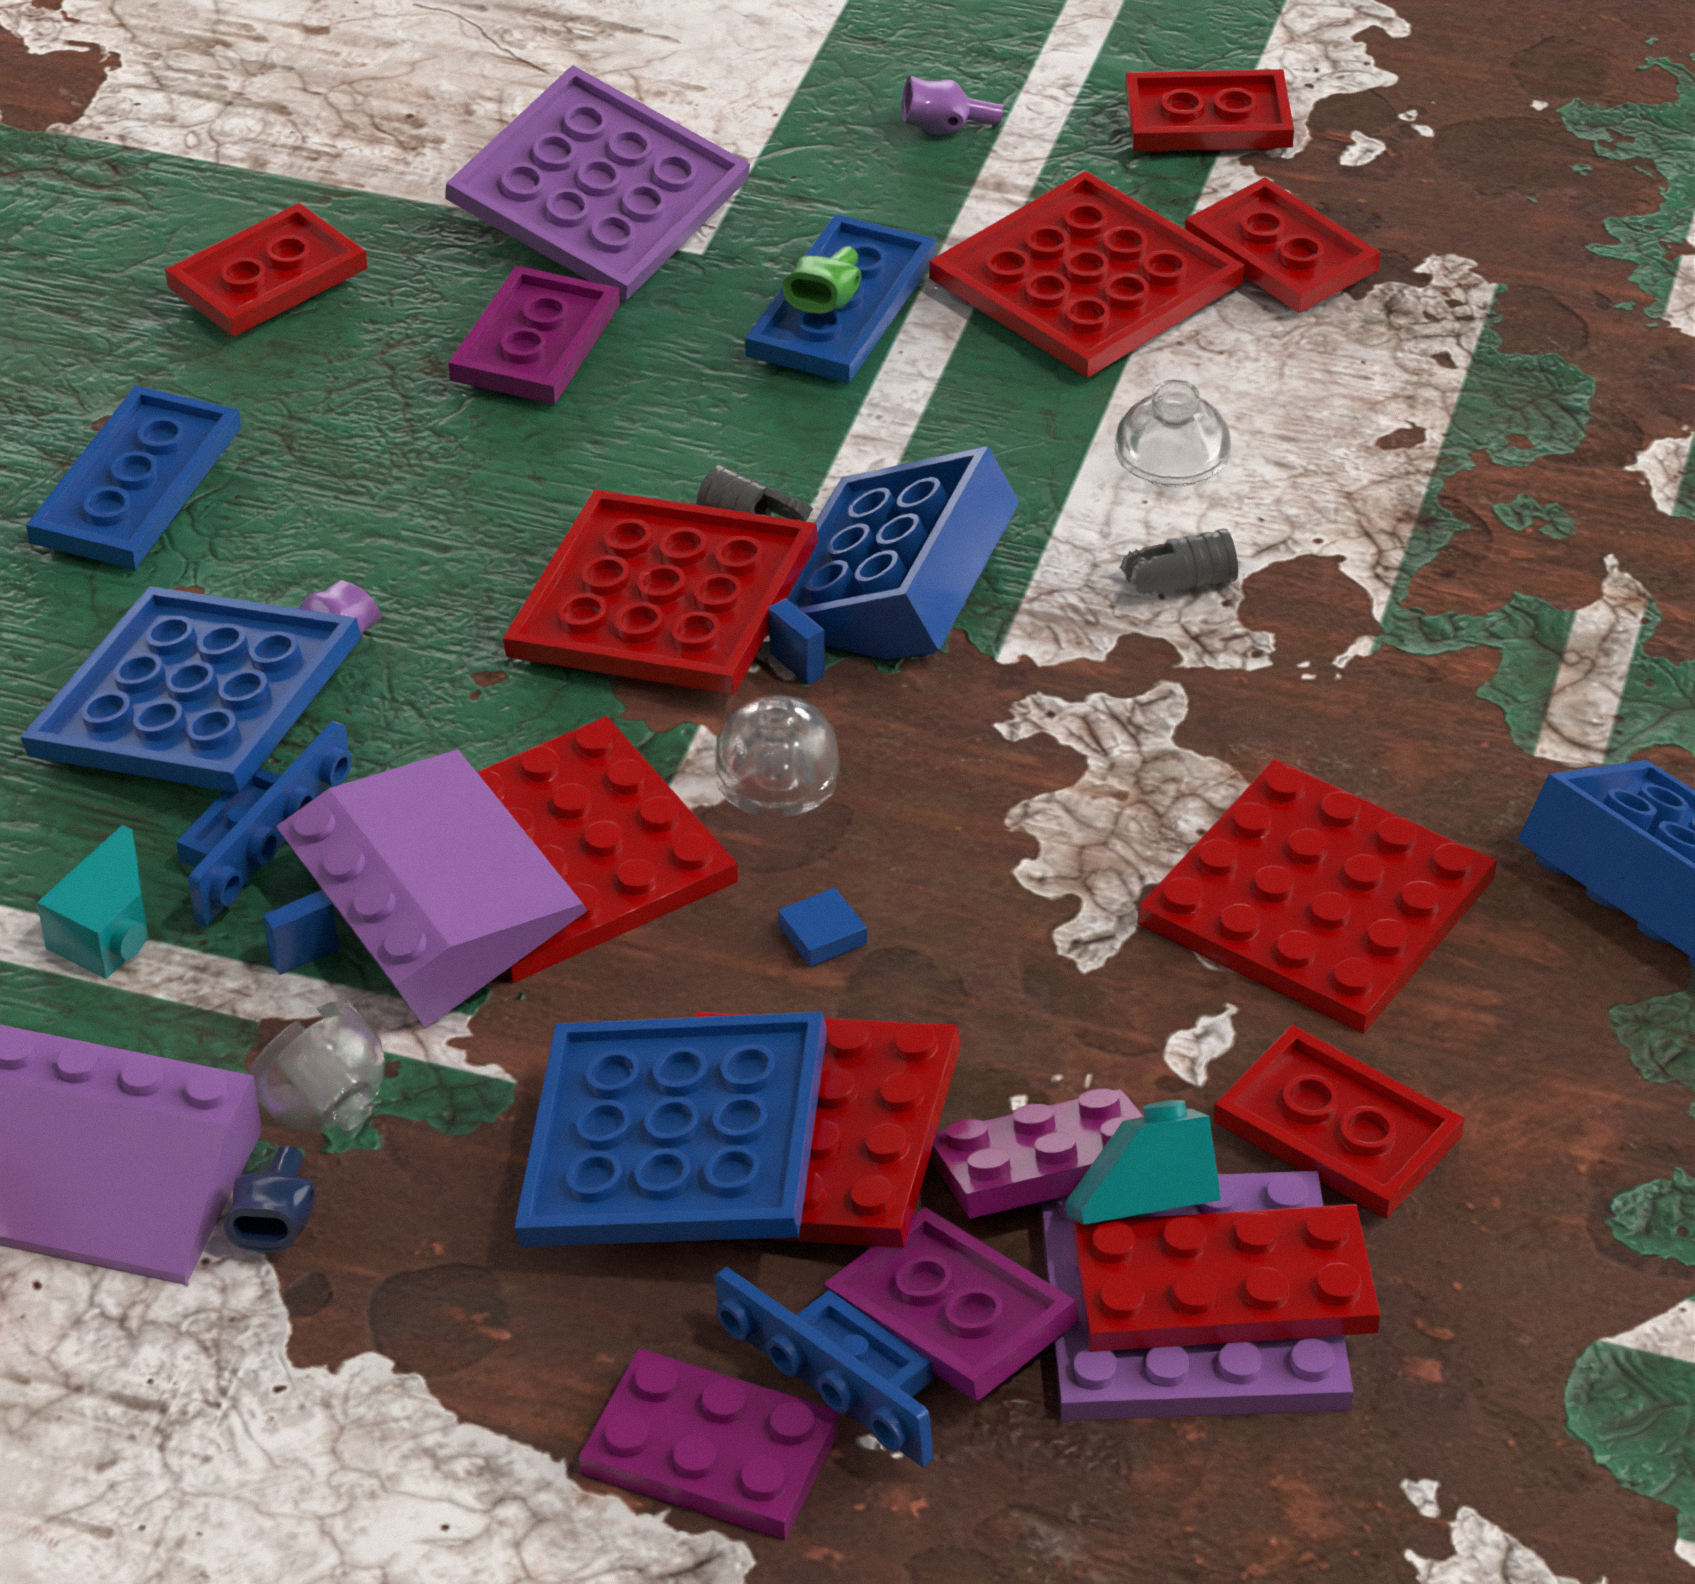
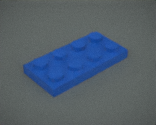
(842, 339)
(134, 477)

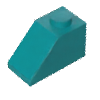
(98, 908)
(1150, 1166)

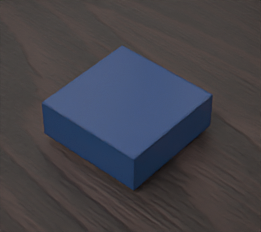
(797, 641)
(822, 927)
(300, 932)

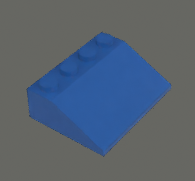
(903, 552)
(1626, 839)

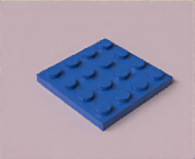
(192, 688)
(673, 1130)

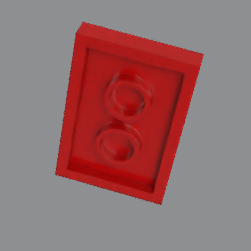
(1208, 110)
(1284, 244)
(266, 269)
(1339, 1119)

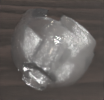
(776, 756)
(321, 1073)

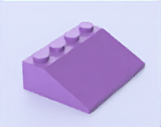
(431, 878)
(117, 1152)

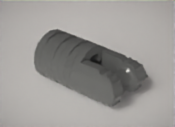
(737, 492)
(1183, 563)

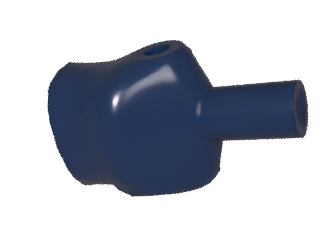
(271, 1205)

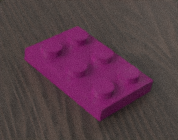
(534, 334)
(1027, 1154)
(956, 1303)
(710, 1443)

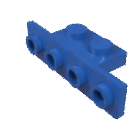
(241, 829)
(839, 1355)

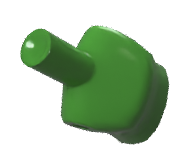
(823, 282)

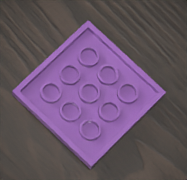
(597, 182)
(1195, 1378)

